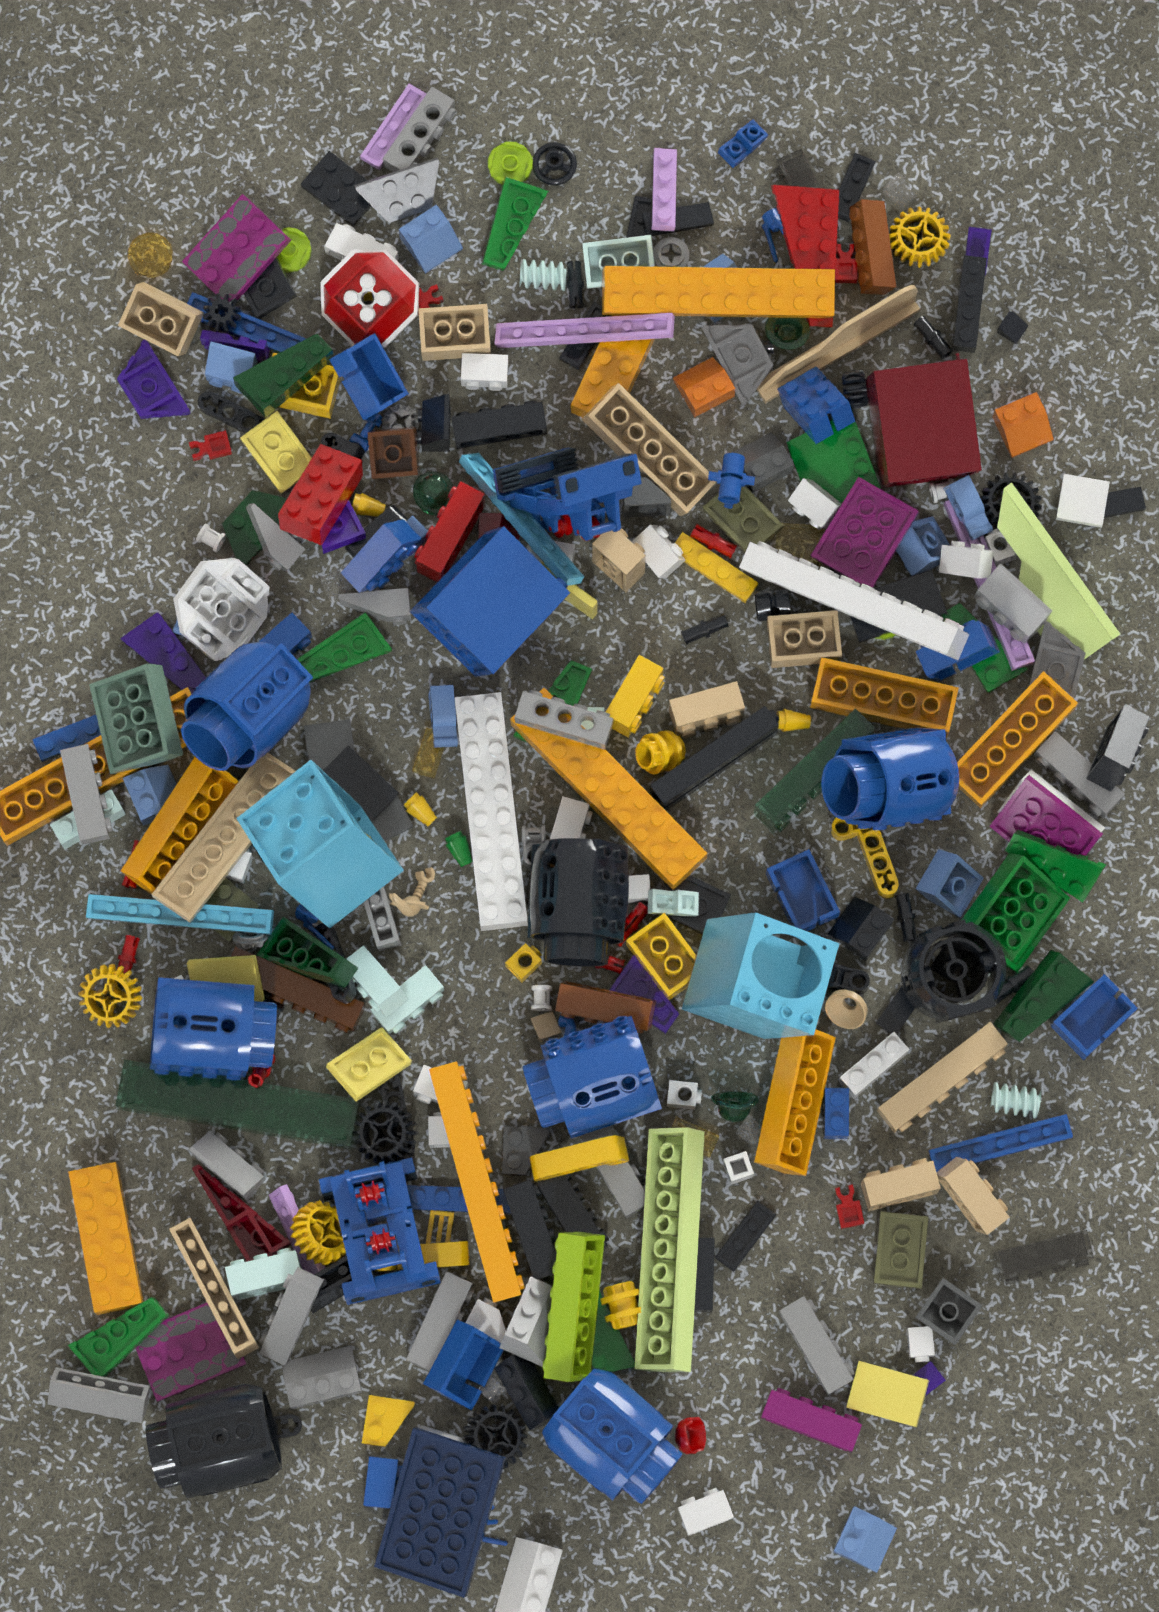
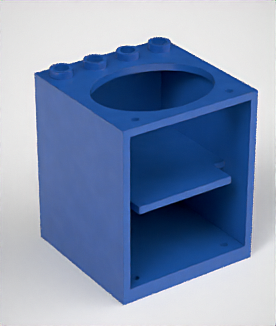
(490, 602)

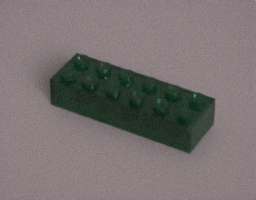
(804, 780)

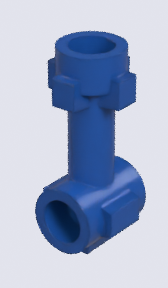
(361, 439)

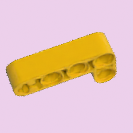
(871, 855)
(579, 1157)
(444, 1254)

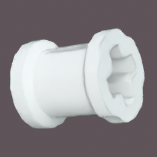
(937, 491)
(211, 537)
(541, 998)

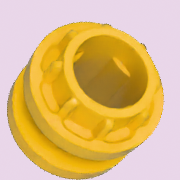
(660, 752)
(622, 1304)

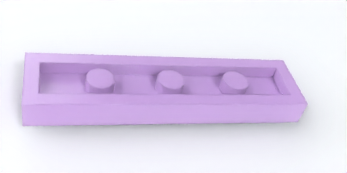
(392, 126)
(664, 189)
(286, 1209)

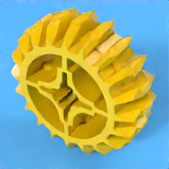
(928, 239)
(129, 995)
(314, 1233)

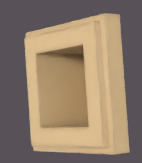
(545, 1026)

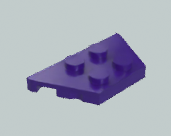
(150, 386)

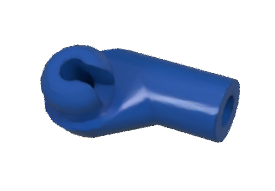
(568, 1023)

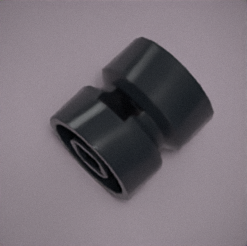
(771, 604)

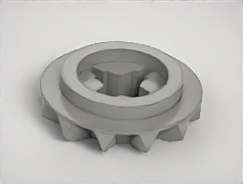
(678, 247)
(401, 411)
(249, 940)

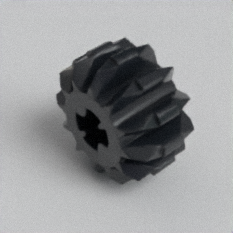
(216, 319)
(855, 388)

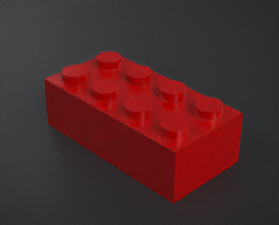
(320, 494)
(450, 532)

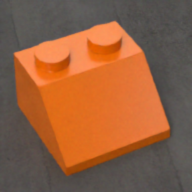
(704, 386)
(1023, 424)

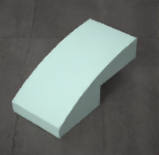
(673, 902)

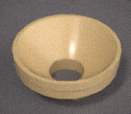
(844, 1015)

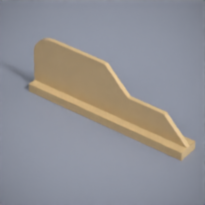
(845, 339)

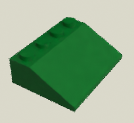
(833, 461)
(1017, 908)

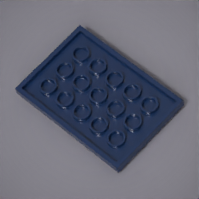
(440, 1512)

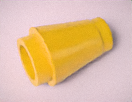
(367, 505)
(793, 720)
(420, 809)

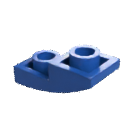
(743, 143)

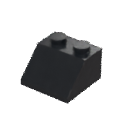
(435, 424)
(861, 927)

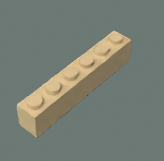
(942, 1077)
(214, 1288)

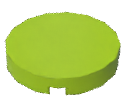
(517, 167)
(295, 257)

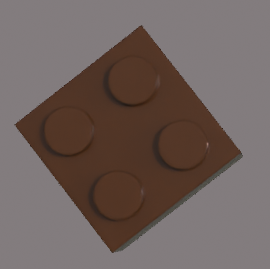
(393, 452)

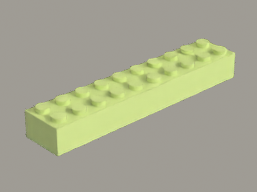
(669, 1250)

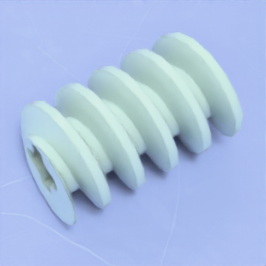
(543, 275)
(1015, 1100)

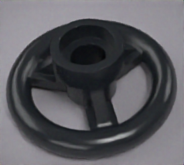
(552, 155)

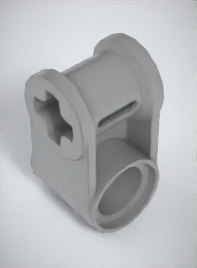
(529, 837)

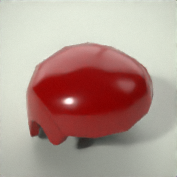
(690, 1435)

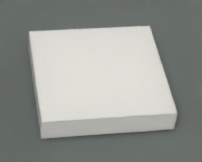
(1082, 500)

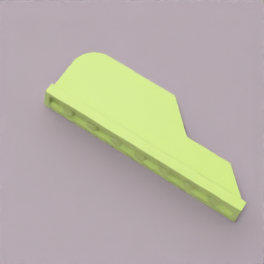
(1052, 577)

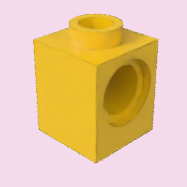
(519, 971)

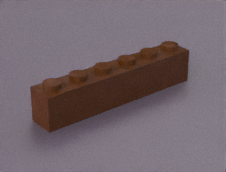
(306, 995)

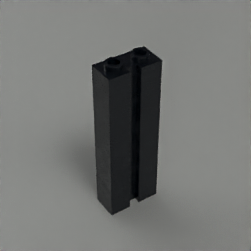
(715, 758)

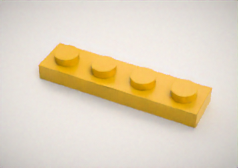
(716, 568)

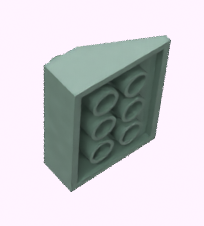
(136, 718)

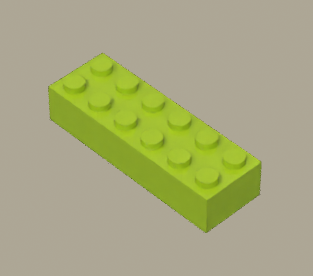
(573, 1306)

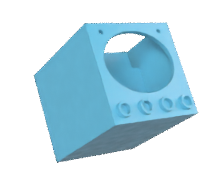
(317, 844)
(758, 979)

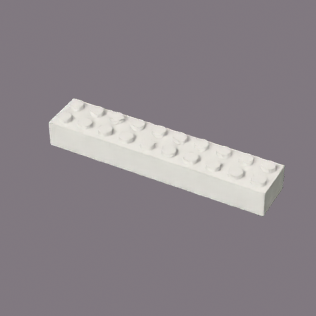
(856, 601)
(491, 811)

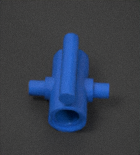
(731, 479)

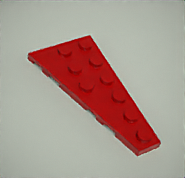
(809, 229)

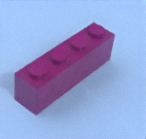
(811, 1421)

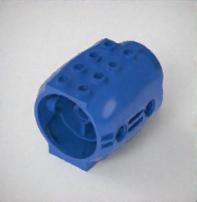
(246, 706)
(891, 778)
(201, 1016)
(592, 1078)
(612, 1437)

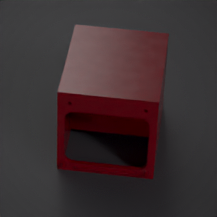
(923, 423)

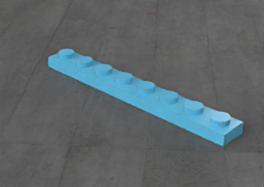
(523, 522)
(154, 912)

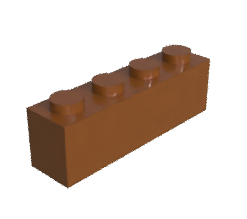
(872, 247)
(603, 1005)

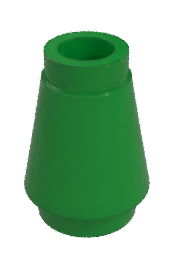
(459, 848)

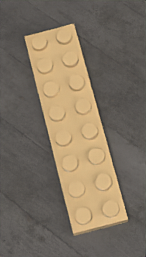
(218, 843)

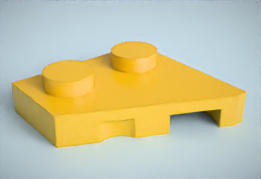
(383, 1419)

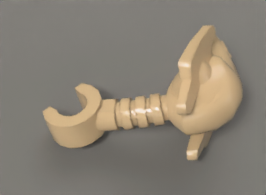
(412, 905)

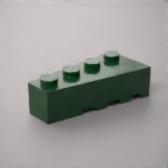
(282, 375)
(305, 955)
(1042, 995)

